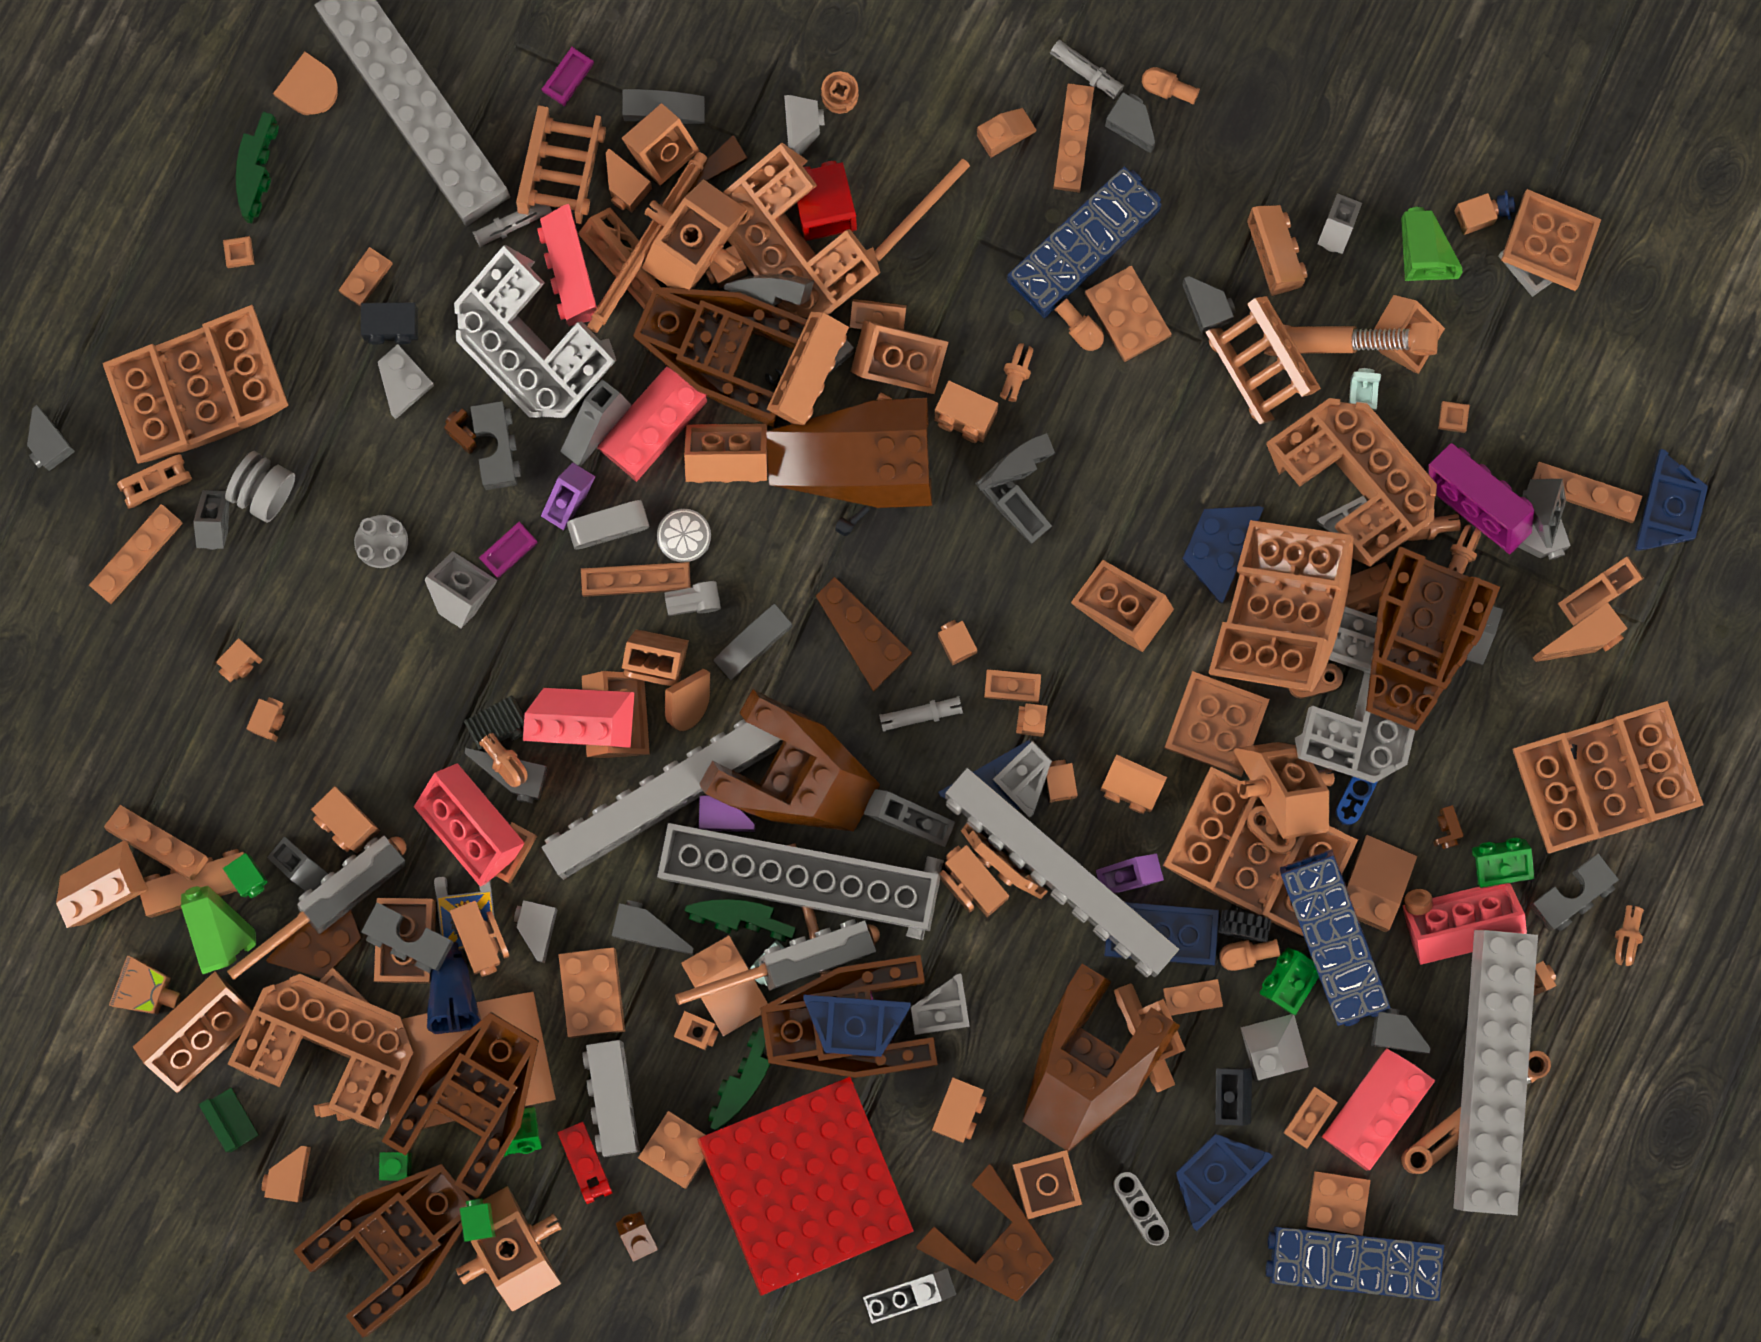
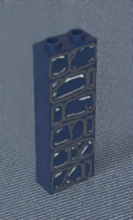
(1084, 241)
(1335, 938)
(1355, 1263)

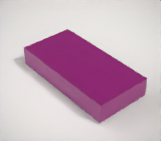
(567, 76)
(508, 550)

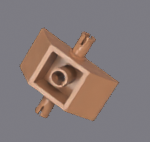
(703, 211)
(1288, 787)
(528, 1270)

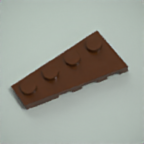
(865, 637)

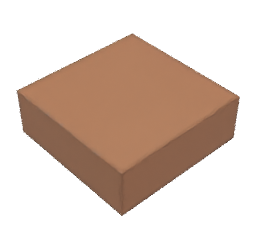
(238, 252)
(1453, 417)

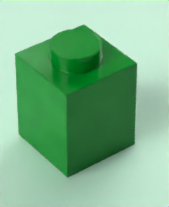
(245, 876)
(394, 1166)
(477, 1220)

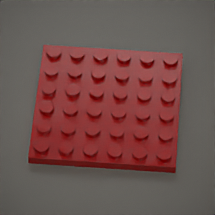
(805, 1185)

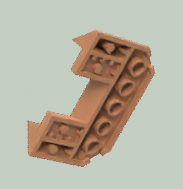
(774, 246)
(1374, 460)
(338, 1022)

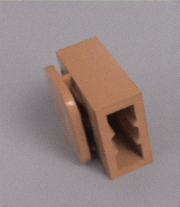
(654, 657)
(972, 882)
(479, 938)

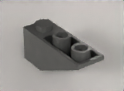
(594, 421)
(909, 1296)

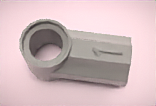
(699, 599)

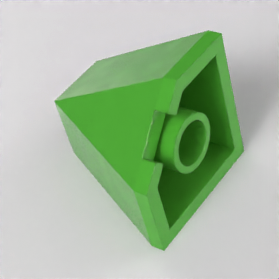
(1427, 248)
(215, 928)

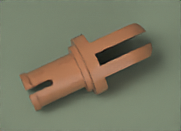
(1167, 85)
(1081, 328)
(1016, 373)
(1439, 525)
(1460, 553)
(504, 761)
(1629, 934)
(1245, 954)

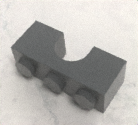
(500, 468)
(1594, 880)
(428, 950)

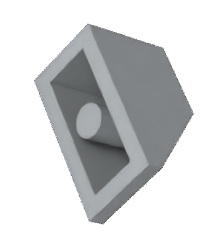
(1339, 224)
(1534, 545)
(536, 927)

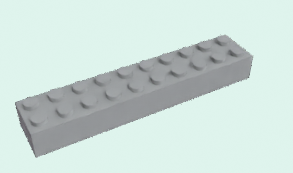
(415, 106)
(654, 799)
(1061, 873)
(799, 877)
(1495, 1072)

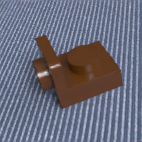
(463, 435)
(1448, 822)

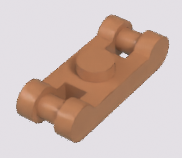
(154, 481)

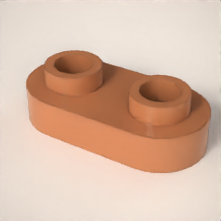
(1322, 686)
(1269, 831)

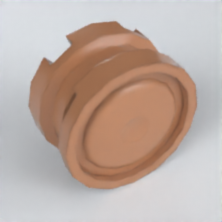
(839, 92)

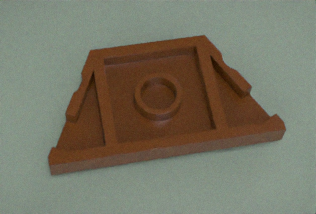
(315, 952)

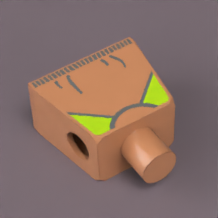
(143, 988)

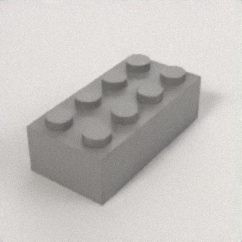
(612, 1098)

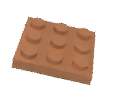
(1551, 240)
(1215, 722)

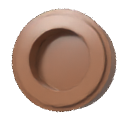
(1418, 902)

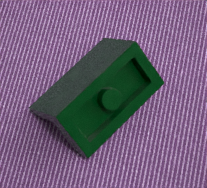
(229, 1120)

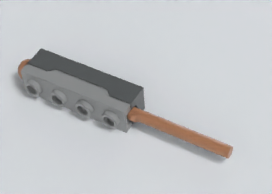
(337, 893)
(800, 959)

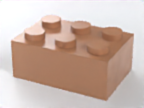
(418, 916)
(591, 992)

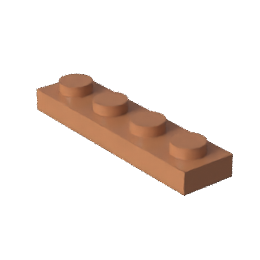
(1073, 138)
(1593, 493)
(136, 554)
(156, 843)

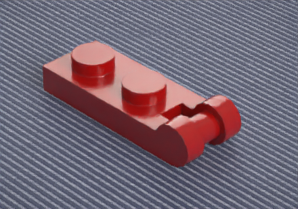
(584, 1161)

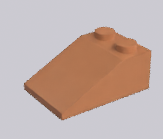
(899, 357)
(1123, 605)
(1595, 632)
(1379, 882)
(731, 1006)

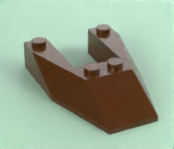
(706, 336)
(809, 779)
(795, 1042)
(1082, 1078)
(481, 1086)
(405, 1232)

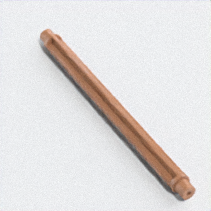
(643, 247)

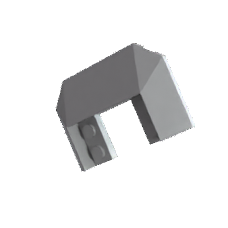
(512, 354)
(1359, 746)

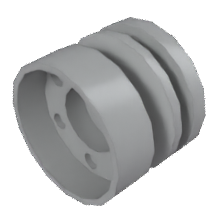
(259, 486)

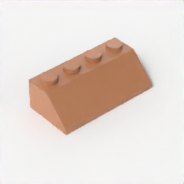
(194, 1032)

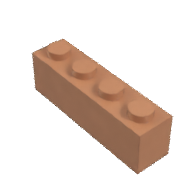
(808, 368)
(166, 891)

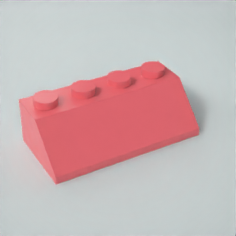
(568, 265)
(652, 423)
(580, 717)
(468, 824)
(1453, 918)
(1378, 1109)

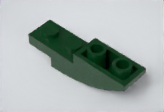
(250, 175)
(729, 913)
(736, 1091)

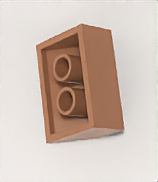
(1276, 249)
(726, 453)
(639, 737)
(99, 885)

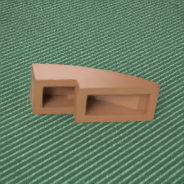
(1601, 590)

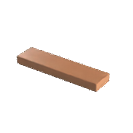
(635, 579)

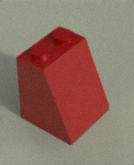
(829, 205)

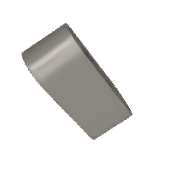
(608, 524)
(1151, 1218)

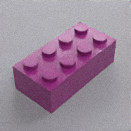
(1482, 498)

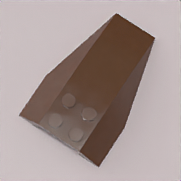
(857, 454)
(1423, 635)

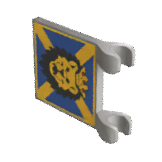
(449, 902)

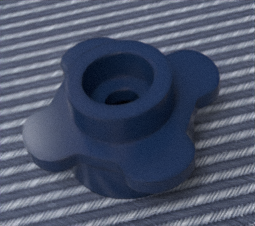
(1506, 205)

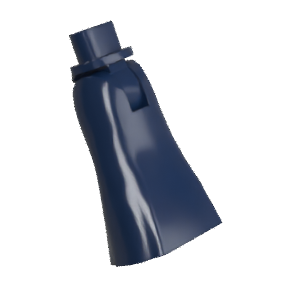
(451, 997)

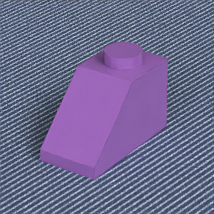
(567, 495)
(721, 817)
(1131, 873)

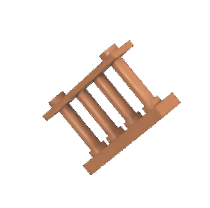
(539, 148)
(1288, 359)

